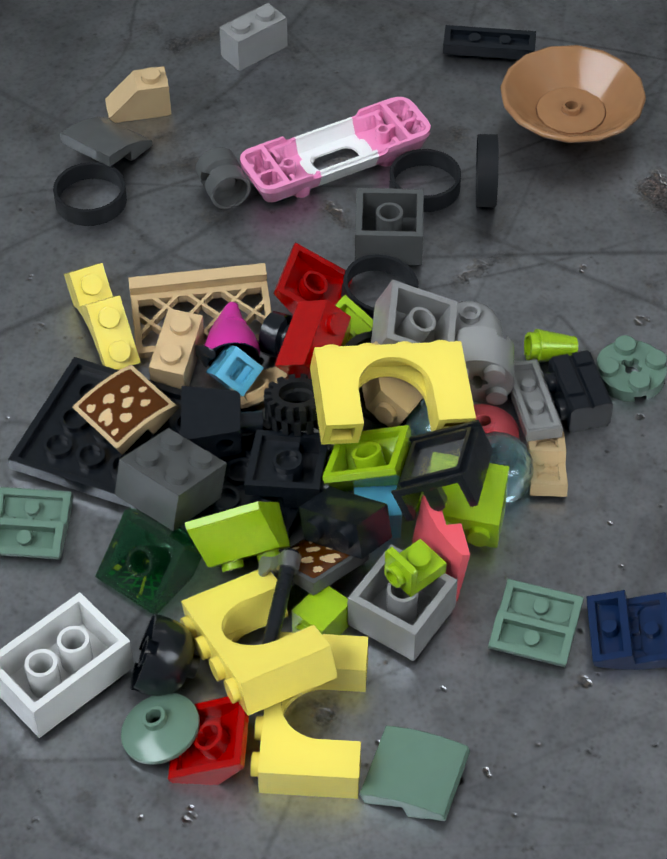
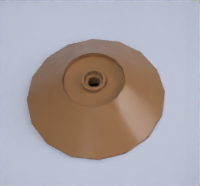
(573, 94)

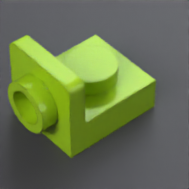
(413, 567)

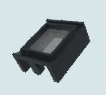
(442, 459)

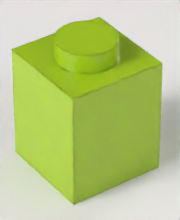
(325, 610)

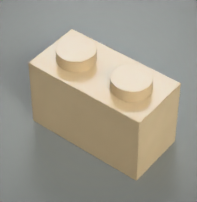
(175, 349)

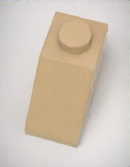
(140, 96)
(390, 399)

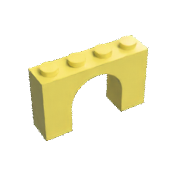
(432, 368)
(254, 673)
(308, 765)

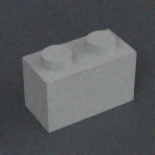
(253, 36)

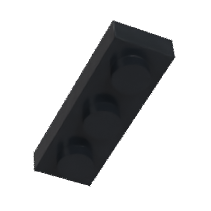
(488, 42)

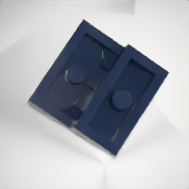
(628, 630)

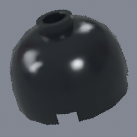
(164, 658)

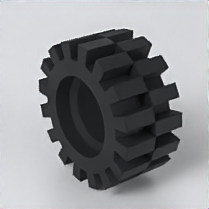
(291, 405)

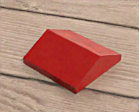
(308, 279)
(217, 749)

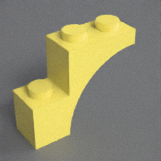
(103, 316)

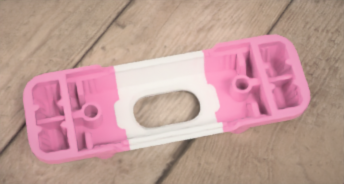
(376, 133)

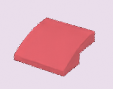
(444, 540)

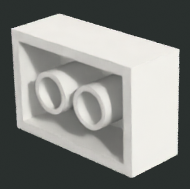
(62, 664)

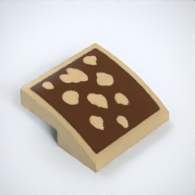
(125, 407)

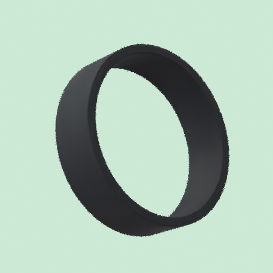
(434, 158)
(487, 170)
(85, 171)
(376, 263)

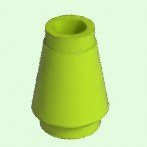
(543, 345)

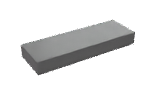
(534, 402)

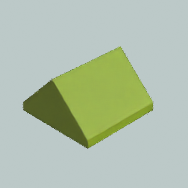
(371, 462)

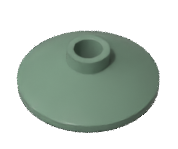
(160, 728)

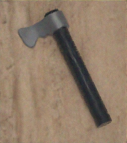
(287, 565)

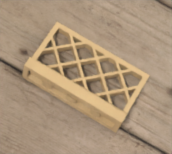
(199, 289)

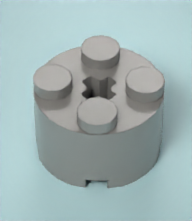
(488, 363)

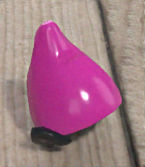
(232, 330)

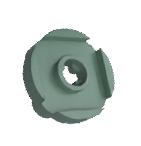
(636, 354)

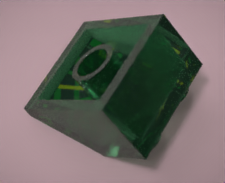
(148, 561)

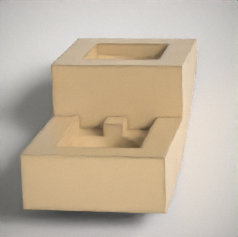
(549, 467)

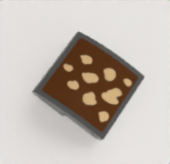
(321, 566)

